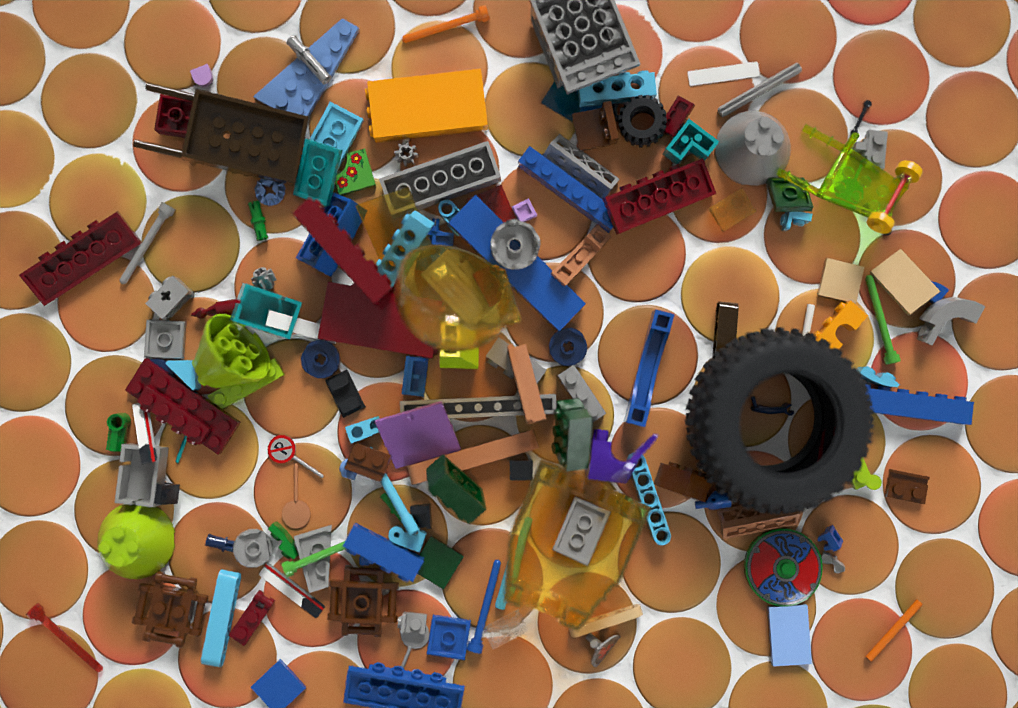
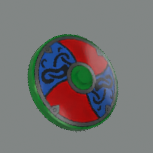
(783, 567)

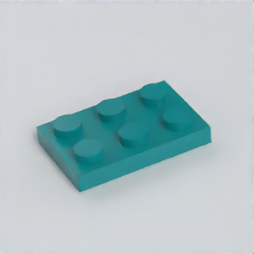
(317, 171)

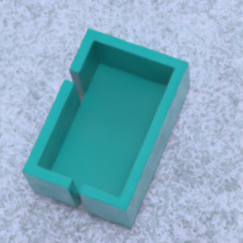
(255, 308)

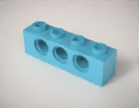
(644, 79)
(420, 227)

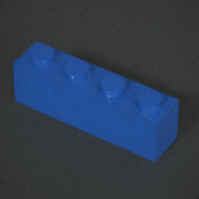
(383, 552)

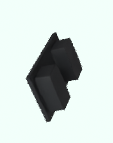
(345, 393)

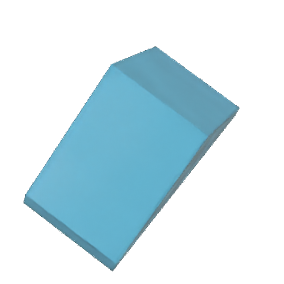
(186, 372)

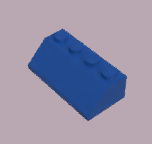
(348, 218)

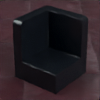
(521, 469)
(422, 515)

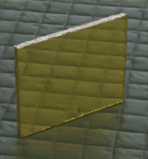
(384, 216)

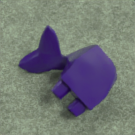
(605, 466)

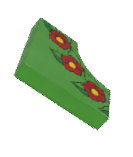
(356, 174)

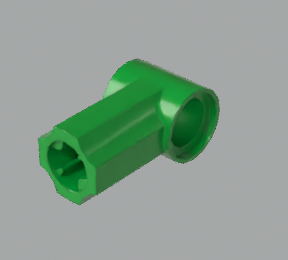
(117, 434)

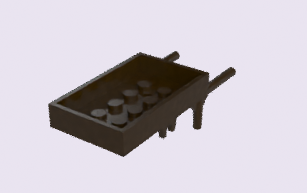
(261, 143)

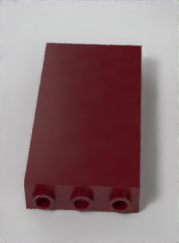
(355, 320)

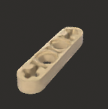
(608, 619)

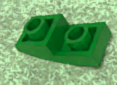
(288, 545)

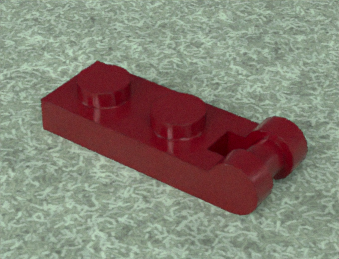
(251, 618)

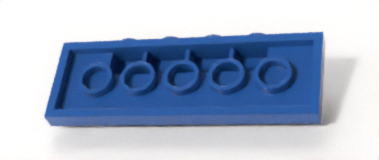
(399, 688)

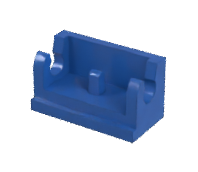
(415, 376)

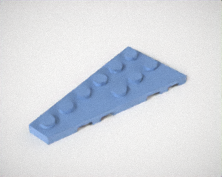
(296, 86)

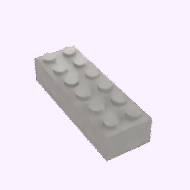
(446, 176)

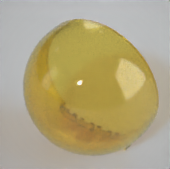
(453, 298)

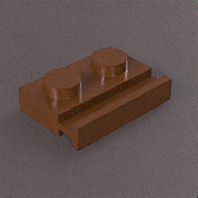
(368, 462)
(907, 486)

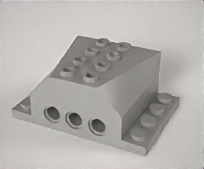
(582, 41)

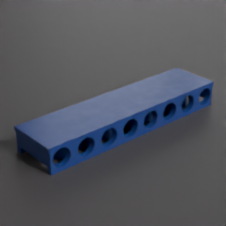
(534, 283)

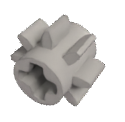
(402, 148)
(263, 278)

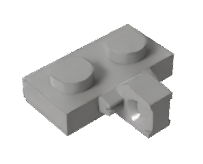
(873, 147)

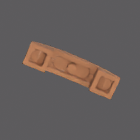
(581, 255)

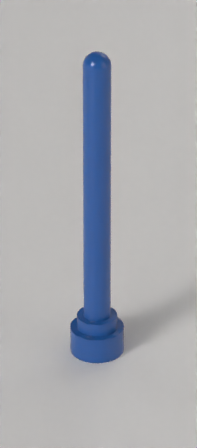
(475, 644)

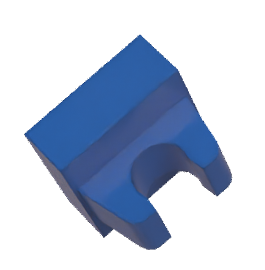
(832, 537)

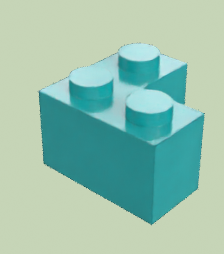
(691, 139)

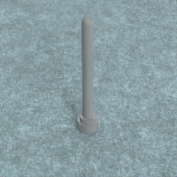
(164, 212)

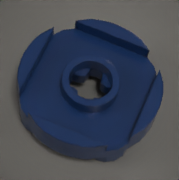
(563, 337)
(312, 353)

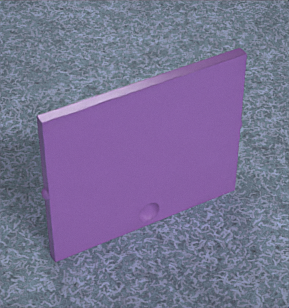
(418, 434)

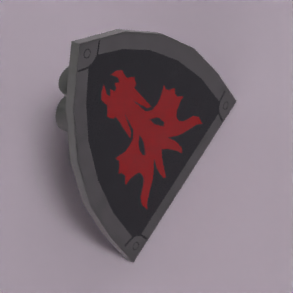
(601, 648)

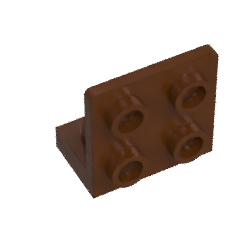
(595, 127)

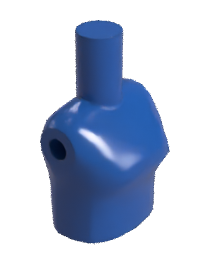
(714, 502)

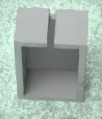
(139, 480)

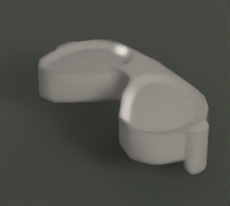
(827, 558)

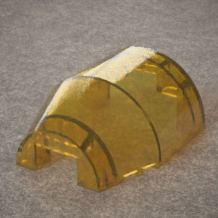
(555, 582)

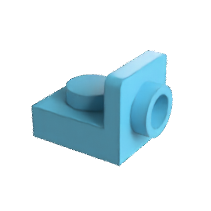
(797, 218)

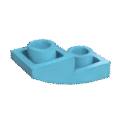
(880, 379)

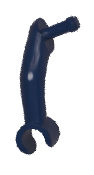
(771, 410)

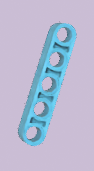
(642, 490)
(221, 618)

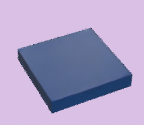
(448, 637)
(278, 686)

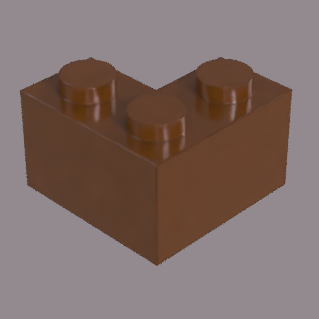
(684, 482)

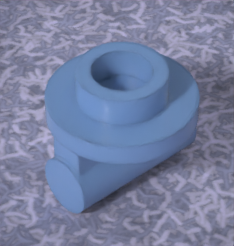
(345, 473)

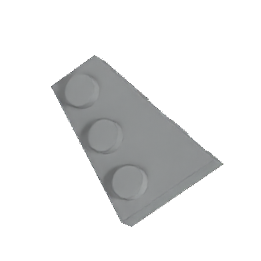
(310, 543)

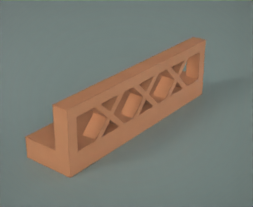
(526, 383)
(757, 523)

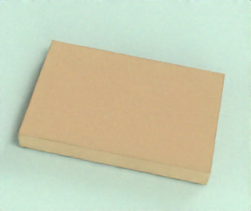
(904, 282)

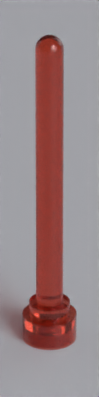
(37, 613)

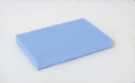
(789, 635)

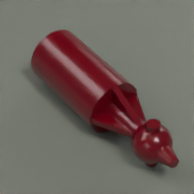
(220, 307)

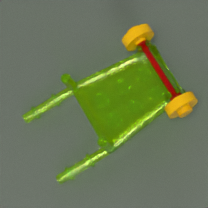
(859, 183)

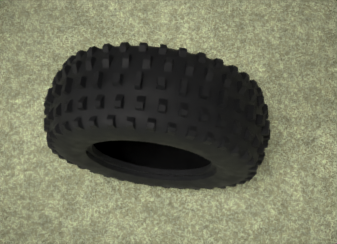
(837, 401)

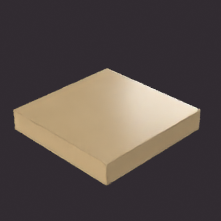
(840, 280)

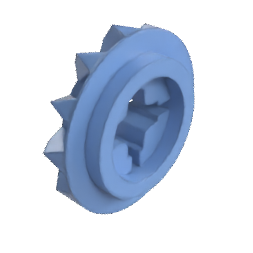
(269, 199)

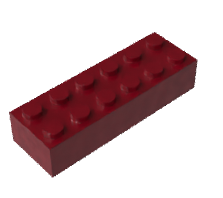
(342, 251)

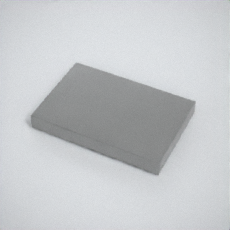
(581, 531)

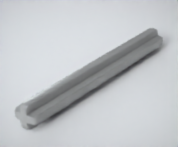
(759, 90)

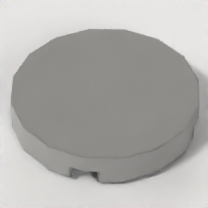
(252, 548)

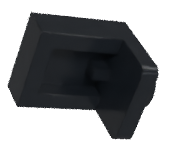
(166, 493)

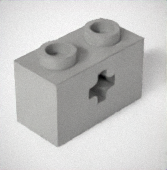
(179, 295)

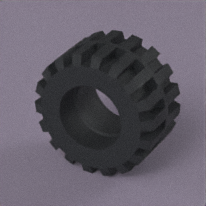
(637, 106)

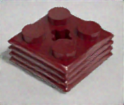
(167, 110)

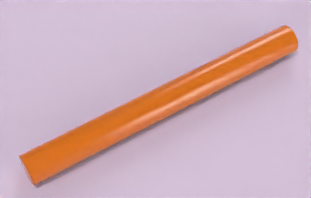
(894, 630)

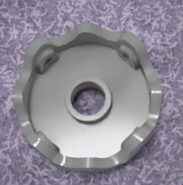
(525, 235)

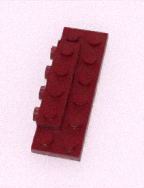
(658, 195)
(80, 257)
(181, 407)

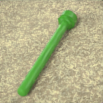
(890, 356)
(291, 567)

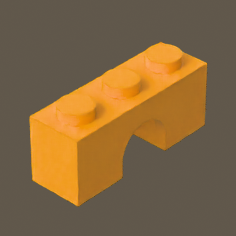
(846, 315)

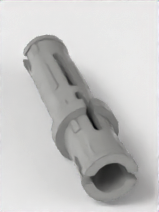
(303, 53)

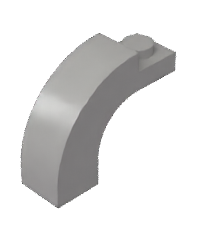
(945, 310)

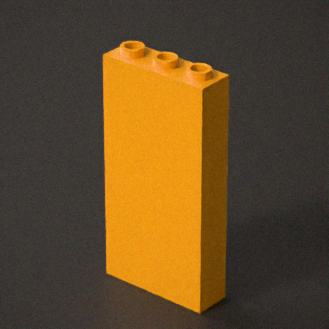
(426, 105)

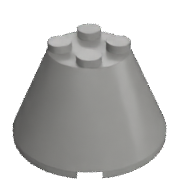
(752, 147)

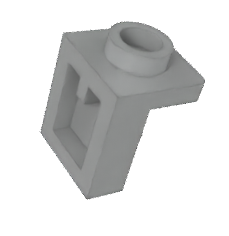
(412, 623)

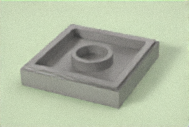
(165, 339)

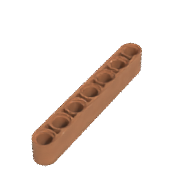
(480, 454)

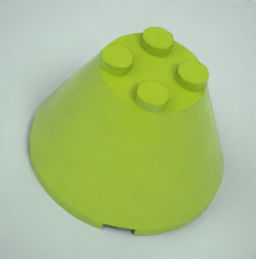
(229, 354)
(136, 541)

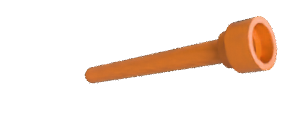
(480, 15)

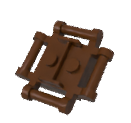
(362, 601)
(170, 609)

